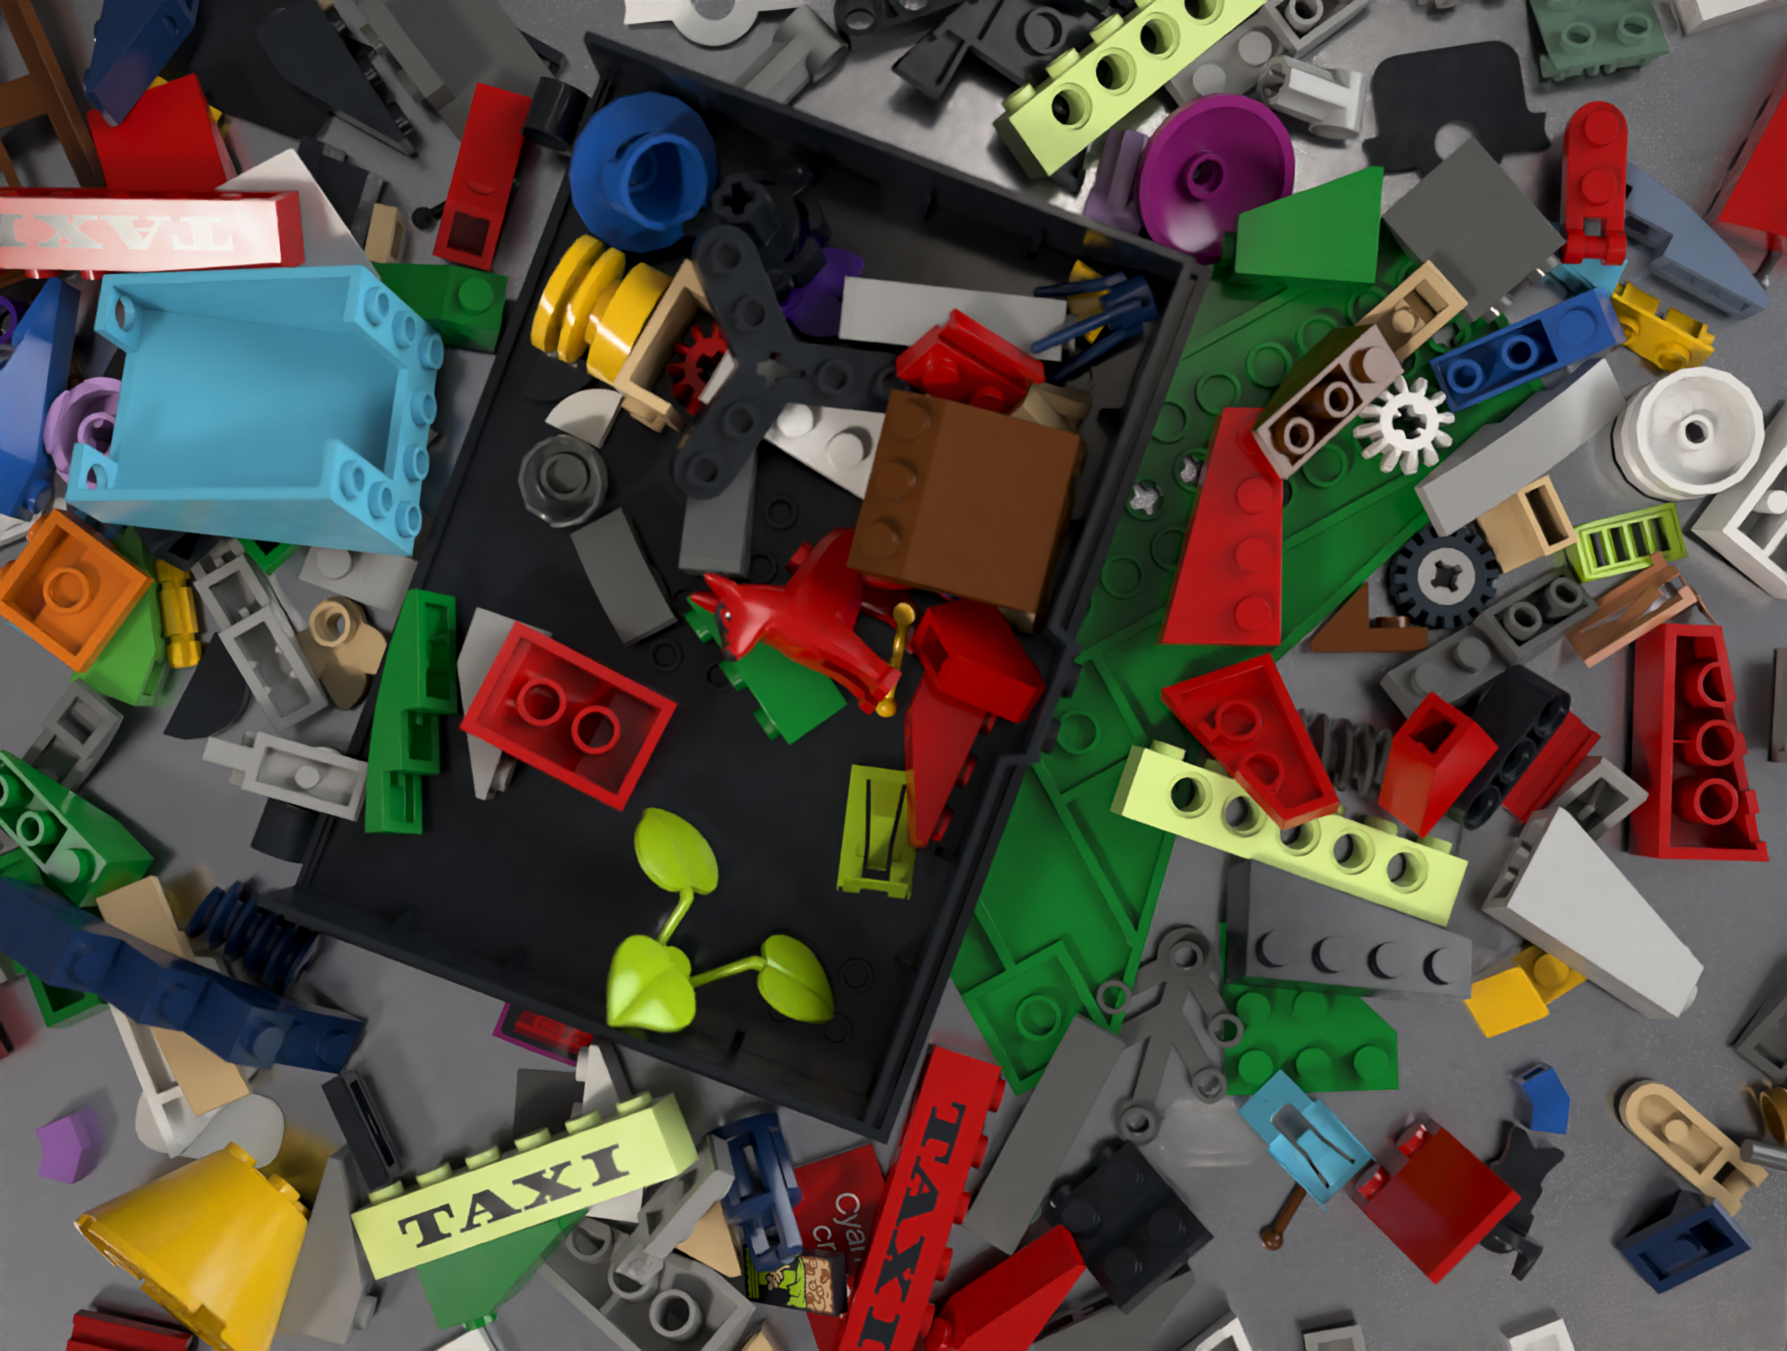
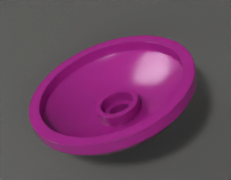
(1243, 162)

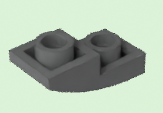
(623, 577)

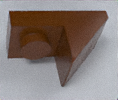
(1349, 632)

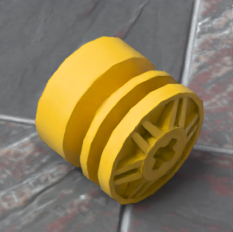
(594, 307)

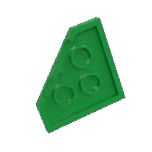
(1311, 1036)

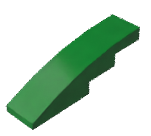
(413, 692)

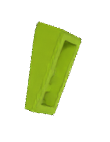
(1582, 556)

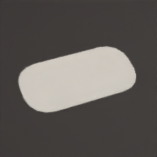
(249, 1122)

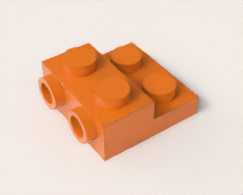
(70, 588)

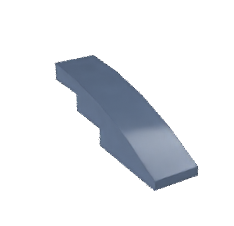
(1688, 247)

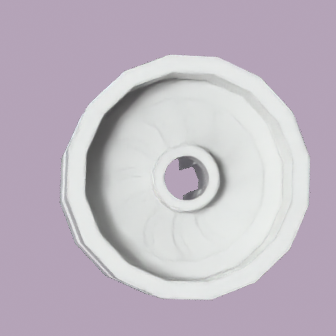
(1722, 428)

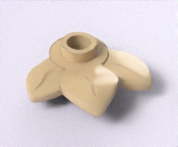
(346, 658)

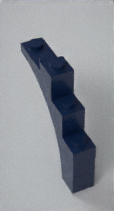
(166, 991)

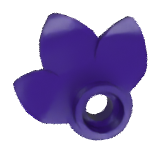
(817, 307)

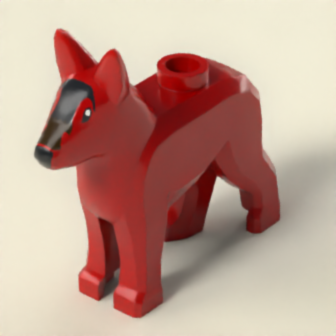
(813, 616)

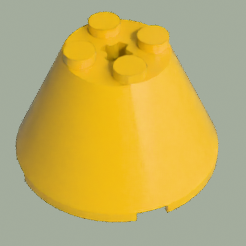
(209, 1244)

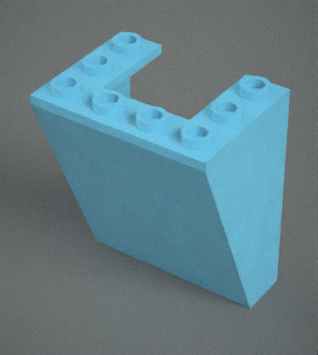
(266, 408)

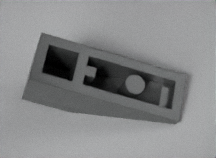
(1105, 1327)

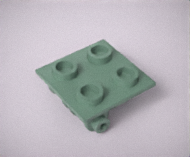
(1597, 34)

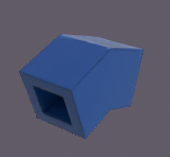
(1544, 1100)

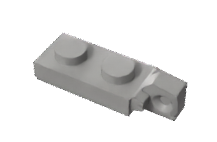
(294, 773)
(675, 1210)

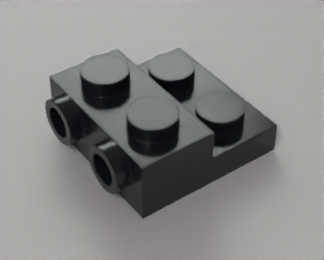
(1128, 1224)

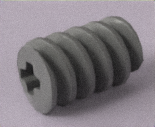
(1347, 753)

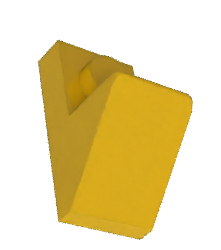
(1518, 989)

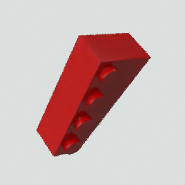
(1754, 193)
(1231, 547)
(1689, 751)

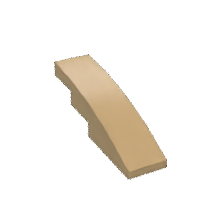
(201, 1074)

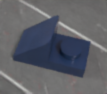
(1686, 1242)

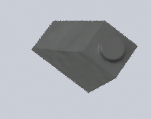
(721, 528)

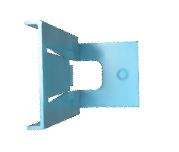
(1331, 1164)

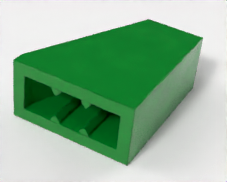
(1311, 238)

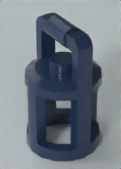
(768, 1206)

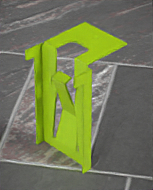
(885, 796)

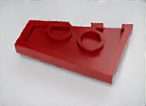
(1257, 737)

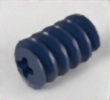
(254, 936)

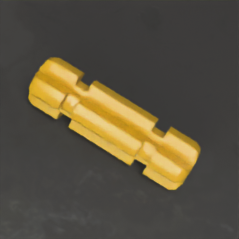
(178, 616)

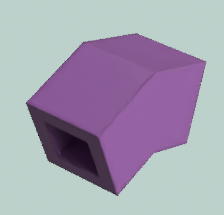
(65, 1148)

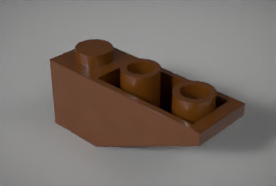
(1324, 394)

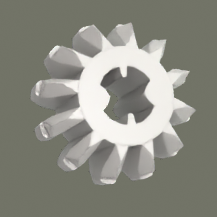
(1393, 442)

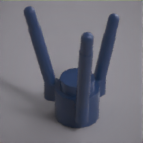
(1123, 307)

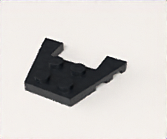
(1015, 40)

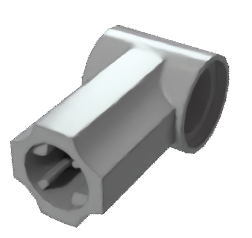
(800, 52)
(1325, 98)

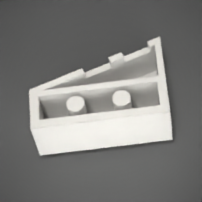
(1751, 516)

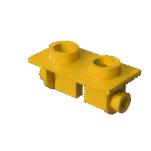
(1668, 342)

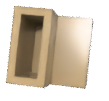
(1525, 526)

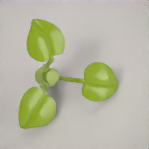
(652, 981)

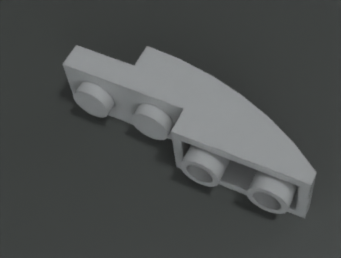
(1276, 30)

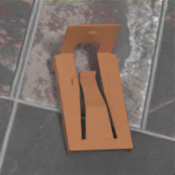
(1642, 591)

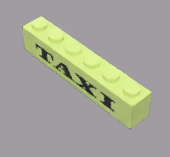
(524, 1185)

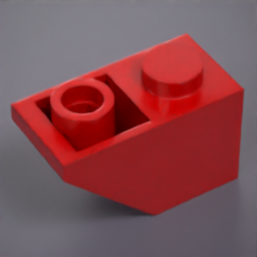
(978, 658)
(1432, 763)

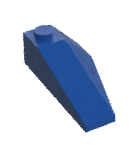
(28, 387)

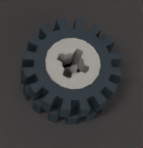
(1423, 588)

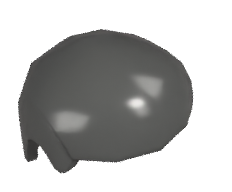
(563, 480)

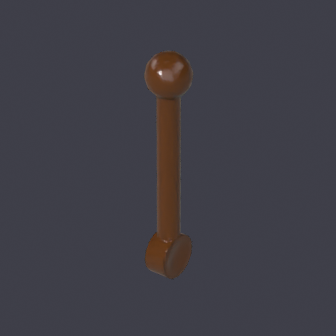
(1273, 1237)

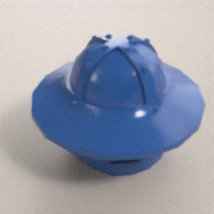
(642, 171)

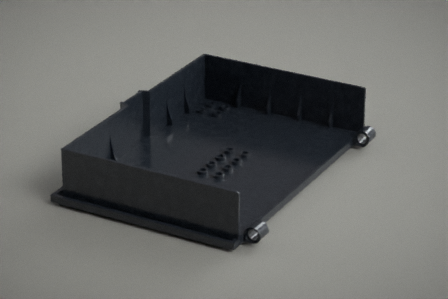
(546, 881)

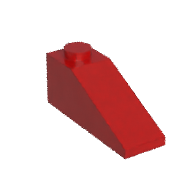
(1011, 1300)

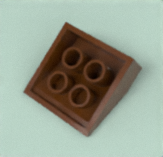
(964, 502)

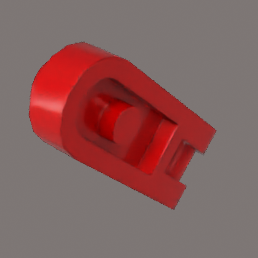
(1594, 184)

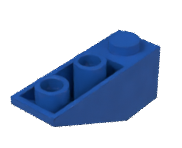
(1528, 349)

